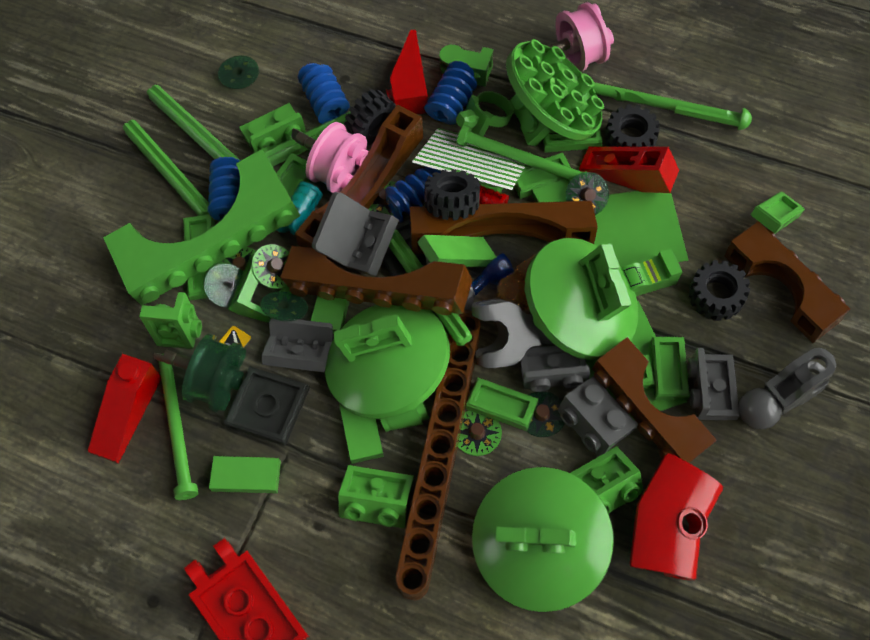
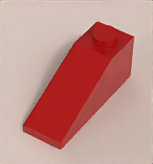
(408, 79)
(633, 167)
(123, 406)

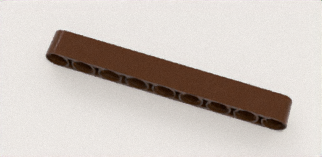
(438, 464)

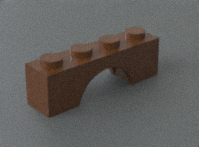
(816, 306)
(623, 373)

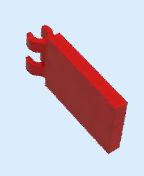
(241, 600)

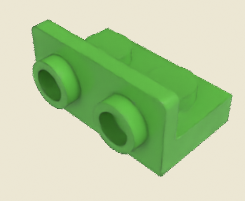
(272, 128)
(172, 326)
(612, 478)
(375, 496)

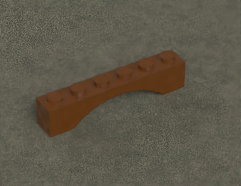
(390, 150)
(539, 220)
(433, 287)

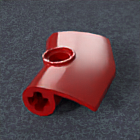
(658, 533)

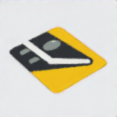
(235, 335)

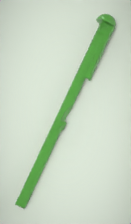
(741, 120)

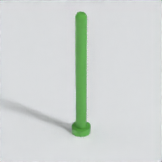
(466, 136)
(185, 489)

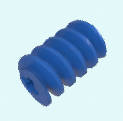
(323, 91)
(451, 93)
(223, 186)
(408, 192)

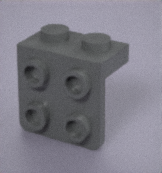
(354, 234)

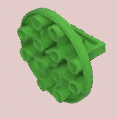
(551, 94)
(580, 297)
(387, 361)
(542, 539)

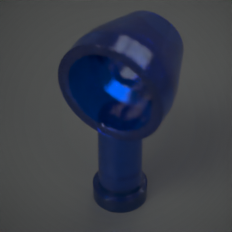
(493, 273)

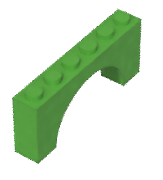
(156, 267)

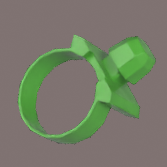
(480, 120)

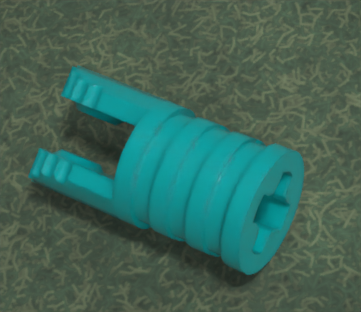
(305, 199)

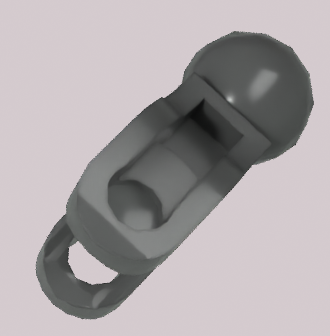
(514, 335)
(788, 389)

